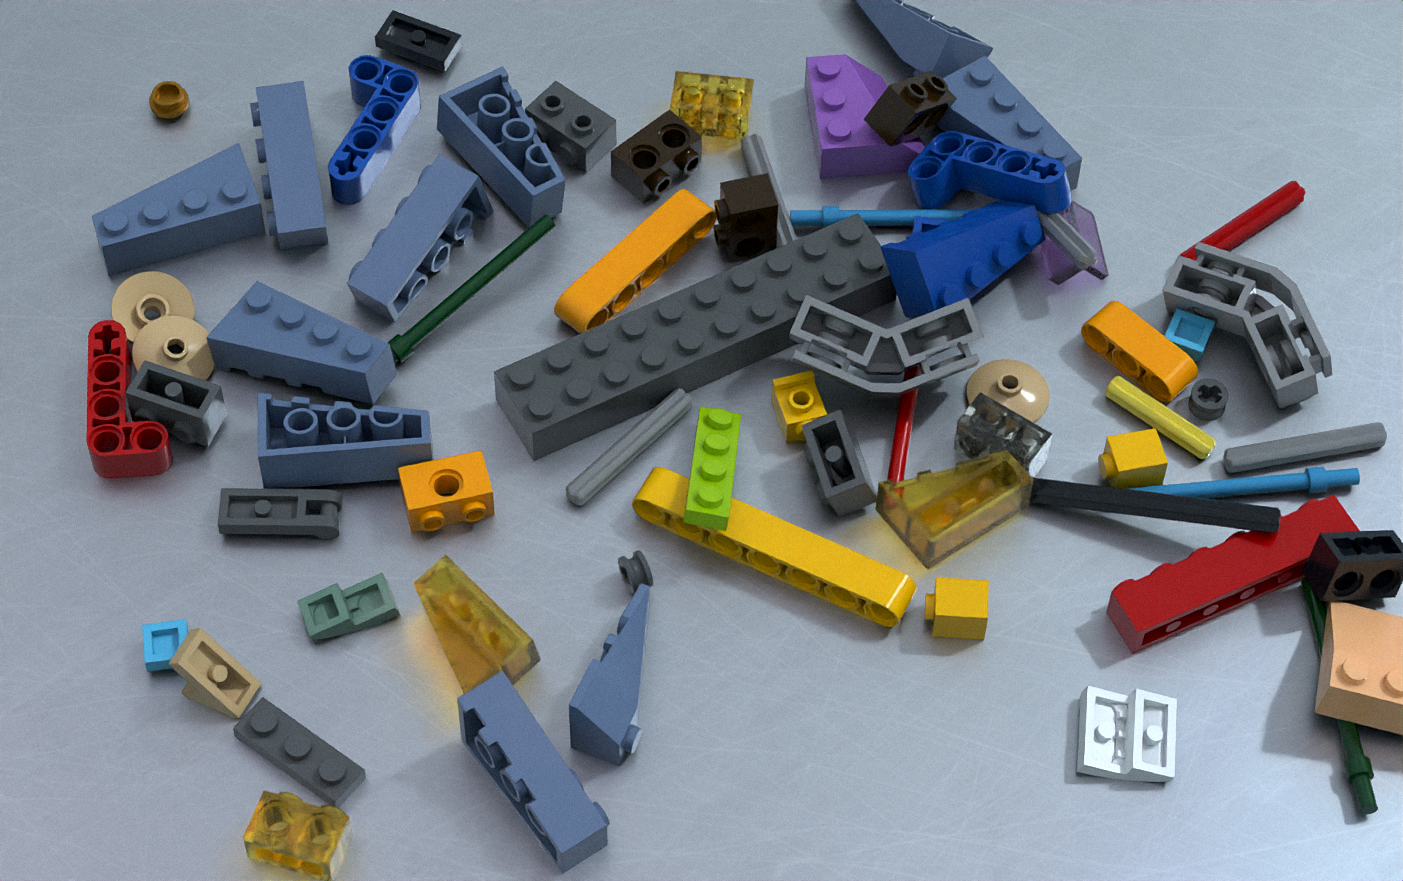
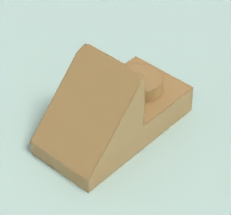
(213, 675)

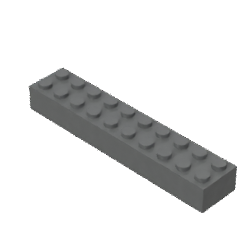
(688, 337)

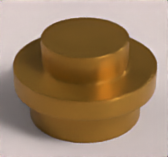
(168, 100)

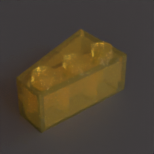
(954, 506)
(473, 628)

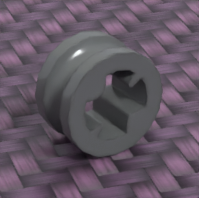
(1209, 410)
(635, 571)

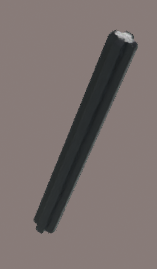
(1156, 505)

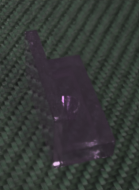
(1057, 264)

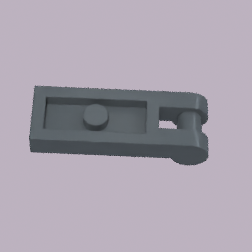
(279, 512)

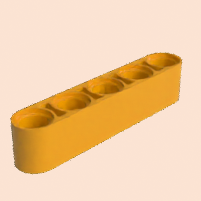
(636, 262)

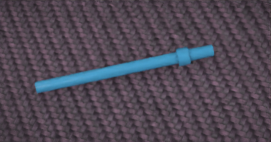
(832, 214)
(1313, 480)

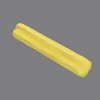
(1160, 417)

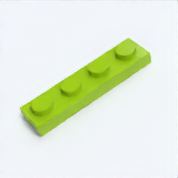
(712, 468)

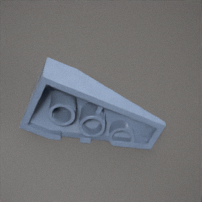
(922, 39)
(609, 695)

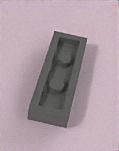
(299, 753)

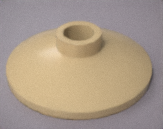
(147, 293)
(156, 336)
(1030, 389)

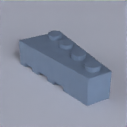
(997, 112)
(502, 145)
(291, 165)
(182, 214)
(419, 238)
(298, 343)
(337, 443)
(531, 772)

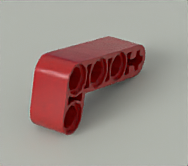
(105, 398)

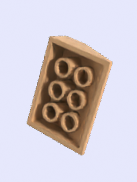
(1362, 667)

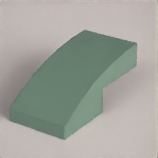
(341, 612)

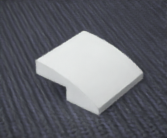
(1127, 735)

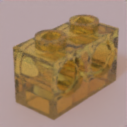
(713, 104)
(293, 845)

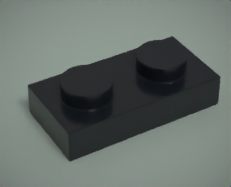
(418, 40)

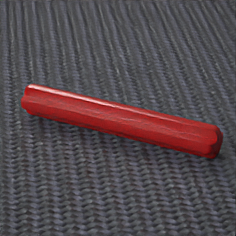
(1253, 219)

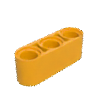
(1139, 351)

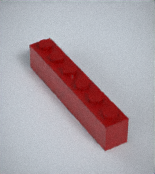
(1221, 576)

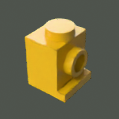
(796, 403)

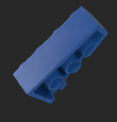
(961, 255)

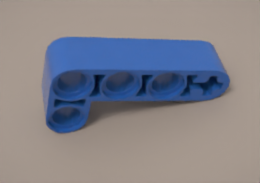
(390, 107)
(989, 169)

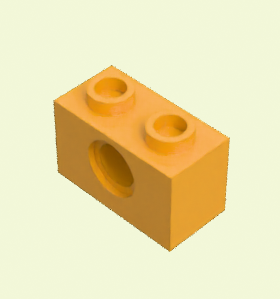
(460, 475)

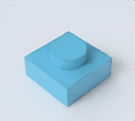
(1190, 333)
(161, 642)

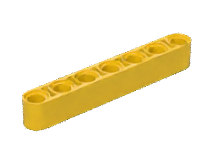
(783, 551)

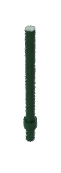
(402, 345)
(1357, 766)

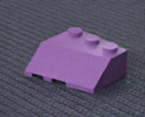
(838, 100)

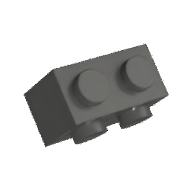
(572, 126)
(180, 402)
(839, 463)

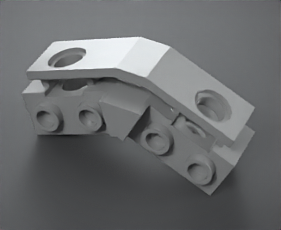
(1225, 291)
(885, 350)

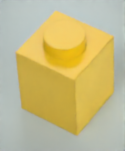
(1133, 460)
(958, 608)

